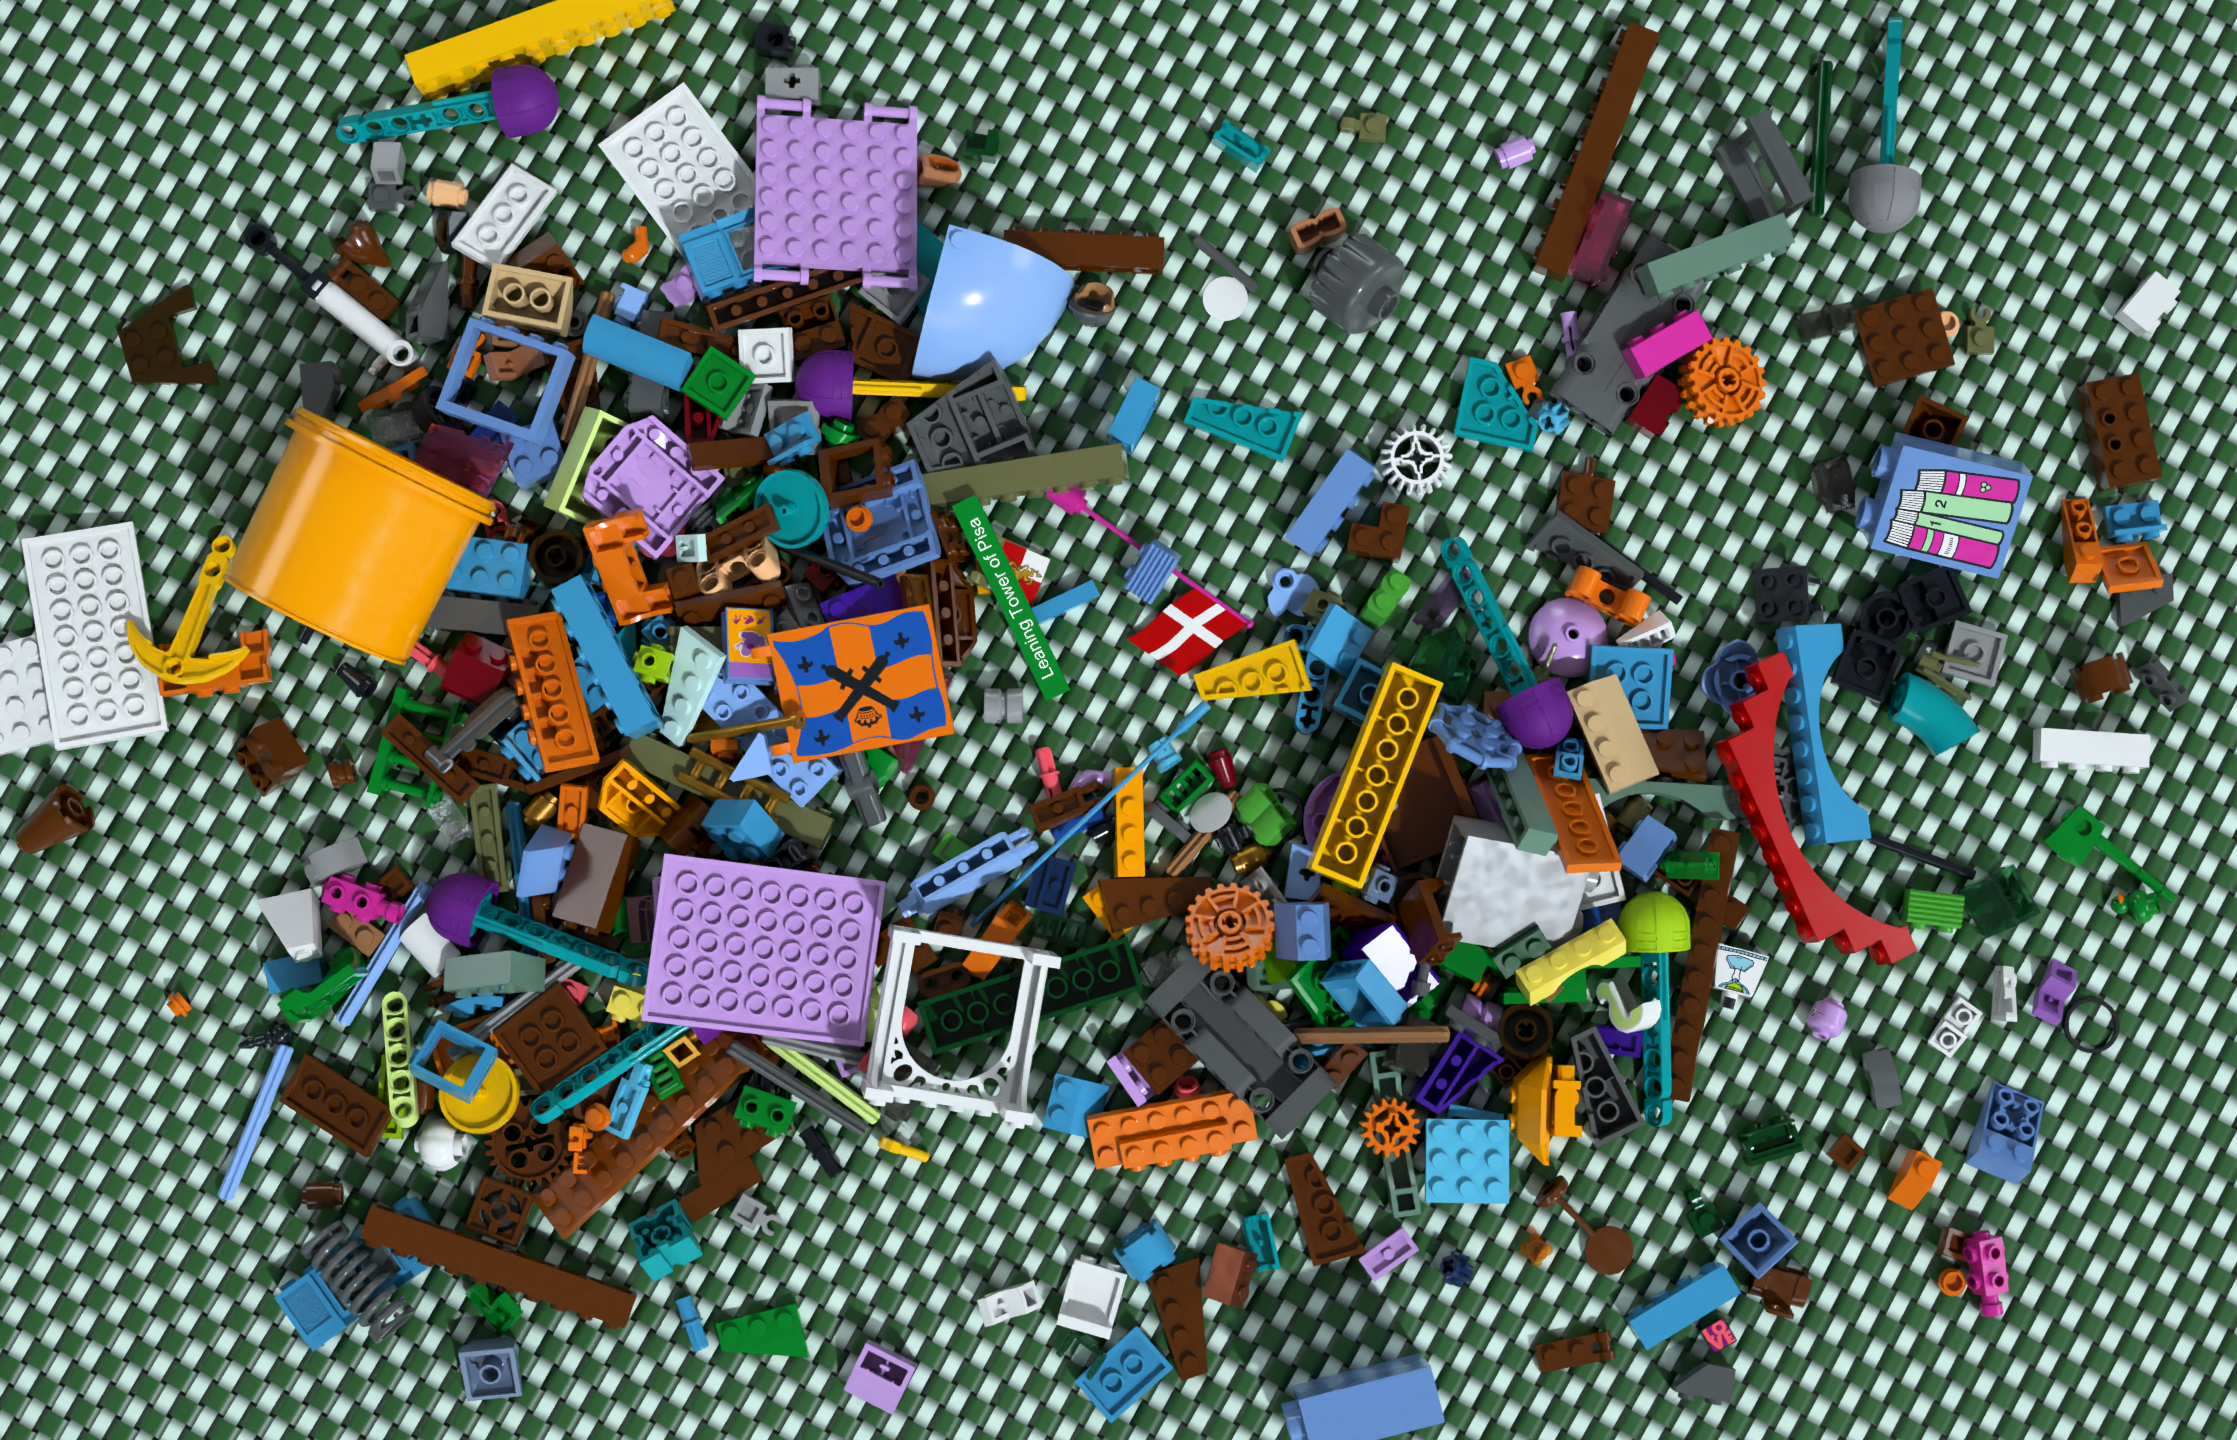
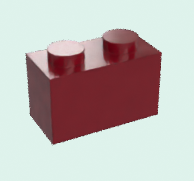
(1654, 407)

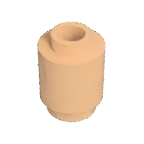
(447, 194)

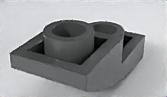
(1883, 1078)

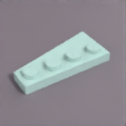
(691, 680)

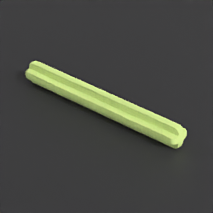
(829, 1083)

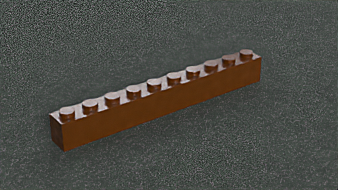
(1595, 152)
(497, 1265)

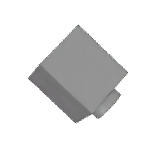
(388, 162)

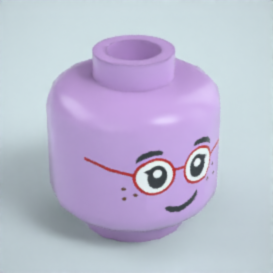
(1827, 1018)

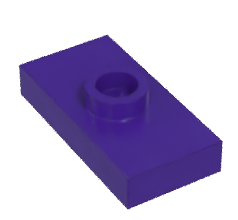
(1620, 1042)

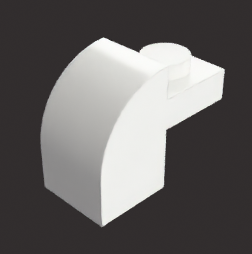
(1009, 1303)

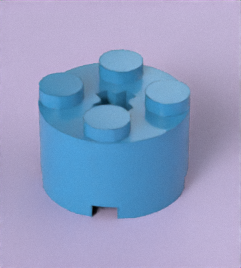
(1145, 1250)

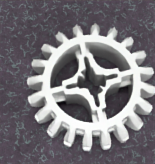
(1428, 458)

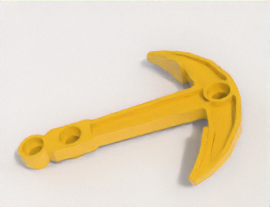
(191, 629)

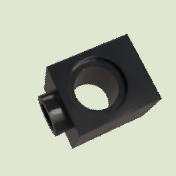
(766, 33)

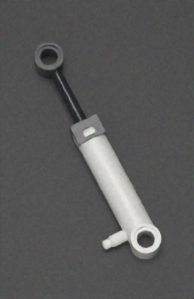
(339, 305)

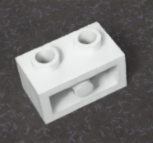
(2147, 304)

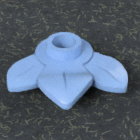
(1292, 596)

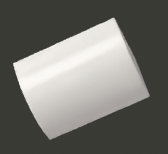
(428, 946)

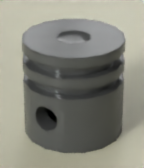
(704, 520)

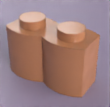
(1324, 229)

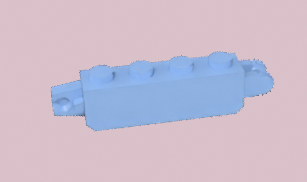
(967, 872)

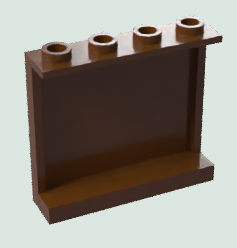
(1426, 806)

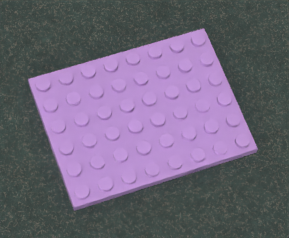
(763, 950)

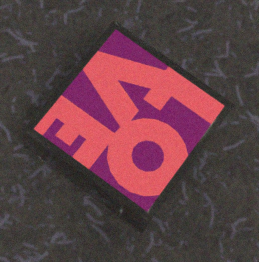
(1717, 1335)

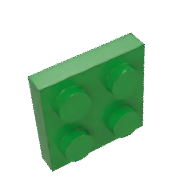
(718, 383)

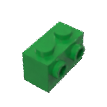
(764, 1111)

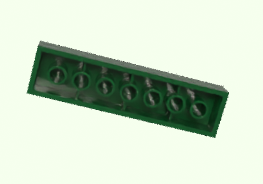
(990, 1006)

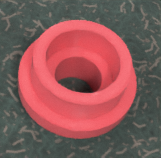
(1186, 1087)

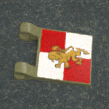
(1027, 565)

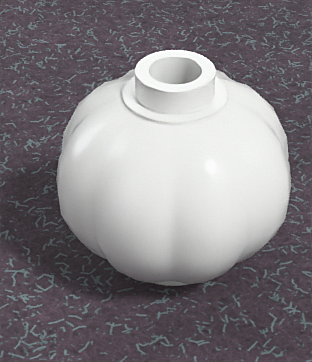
(441, 1145)

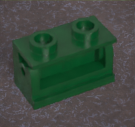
(1769, 1141)

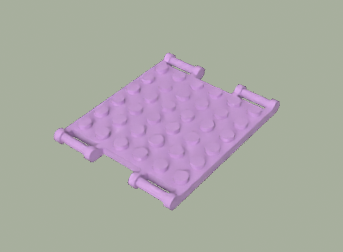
(835, 194)

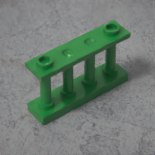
(389, 755)

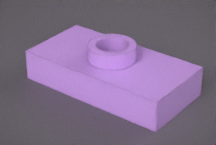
(1388, 1254)

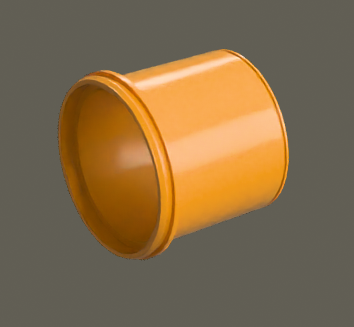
(355, 538)

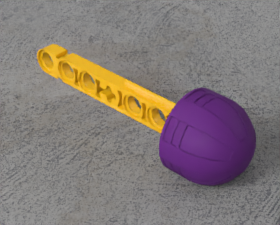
(830, 385)

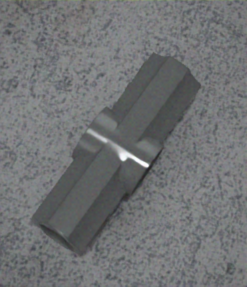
(863, 788)

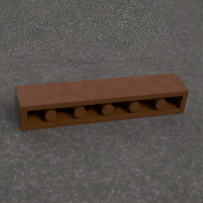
(1095, 250)
(776, 296)

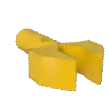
(899, 1148)

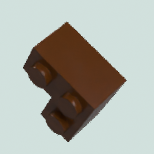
(1383, 541)

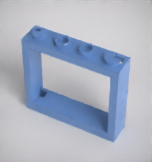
(549, 400)

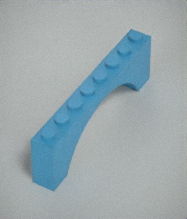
(1825, 807)

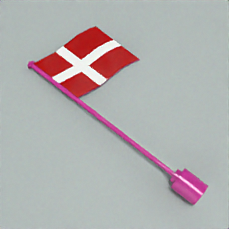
(1188, 626)

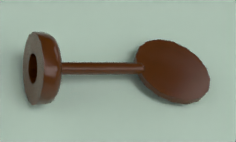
(1607, 1248)

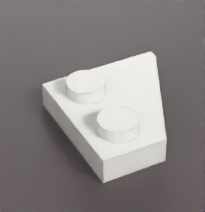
(2004, 995)

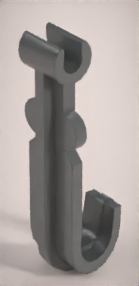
(477, 725)

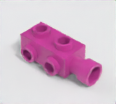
(353, 895)
(1987, 1270)

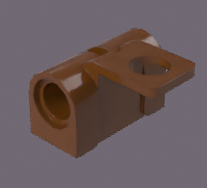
(685, 830)
(1780, 1289)

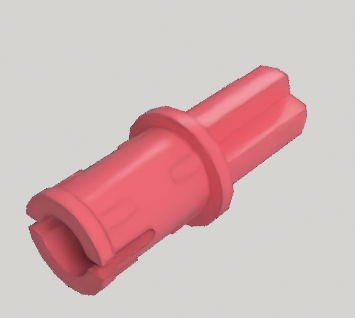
(429, 659)
(1048, 771)

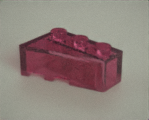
(1601, 239)
(463, 458)

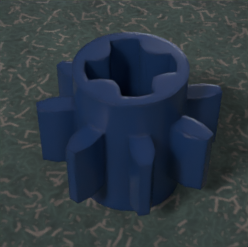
(1456, 1269)

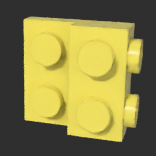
(627, 1003)

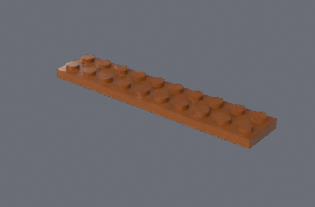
(615, 1161)

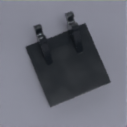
(1783, 594)

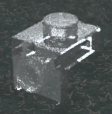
(450, 821)

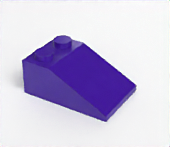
(864, 601)

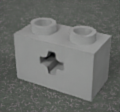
(780, 78)

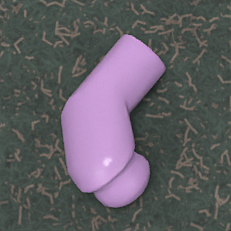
(1090, 776)

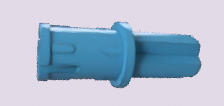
(692, 1323)

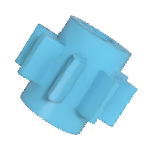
(1553, 417)

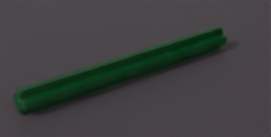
(1820, 137)

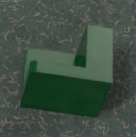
(982, 147)

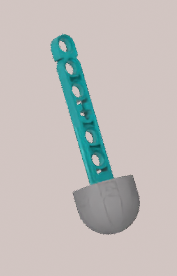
(1886, 194)

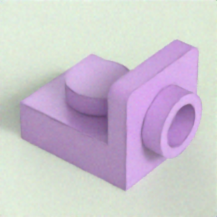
(680, 289)

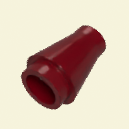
(1223, 767)

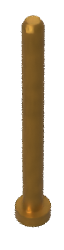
(796, 719)

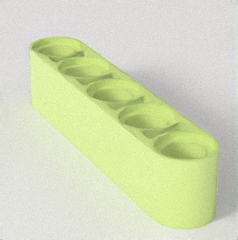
(399, 1072)

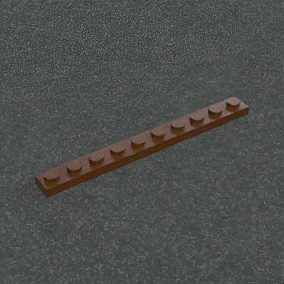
(1701, 965)

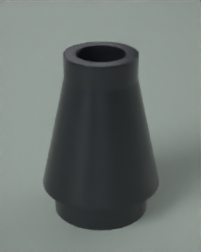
(358, 681)

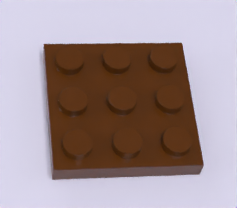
(1903, 338)
(550, 1039)

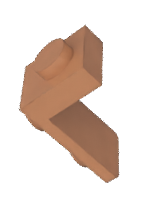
(513, 364)

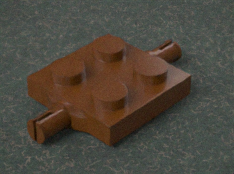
(1586, 498)

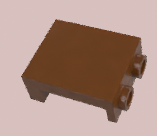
(1424, 923)

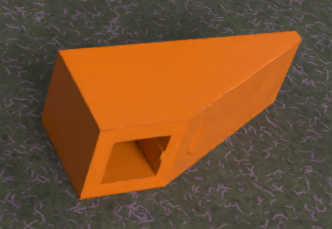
(2080, 542)

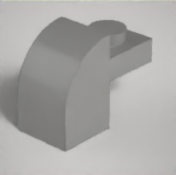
(333, 860)

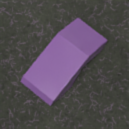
(2053, 991)

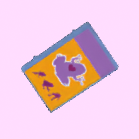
(741, 632)

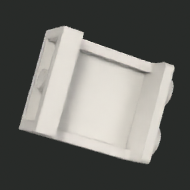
(1092, 1297)

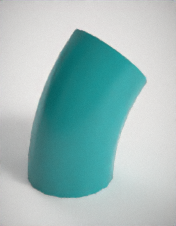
(1929, 714)

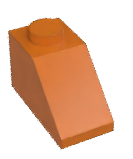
(1914, 1179)

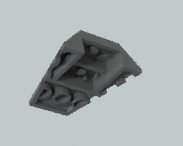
(973, 424)

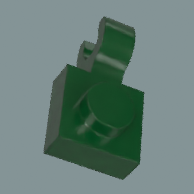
(1703, 1216)

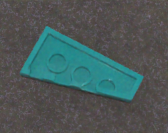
(1251, 427)

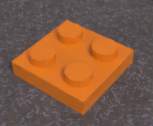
(2129, 568)

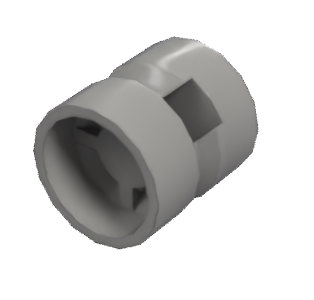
(1003, 705)

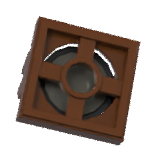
(501, 1210)

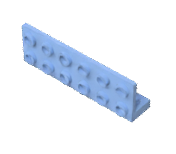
(745, 704)

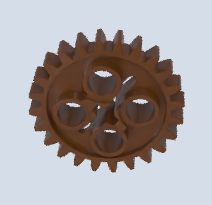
(536, 1166)

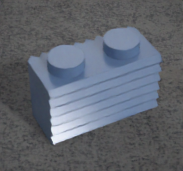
(1152, 571)

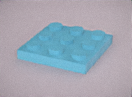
(1466, 1161)

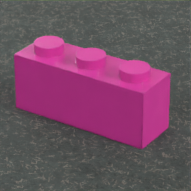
(1666, 343)

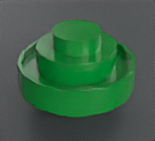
(839, 432)

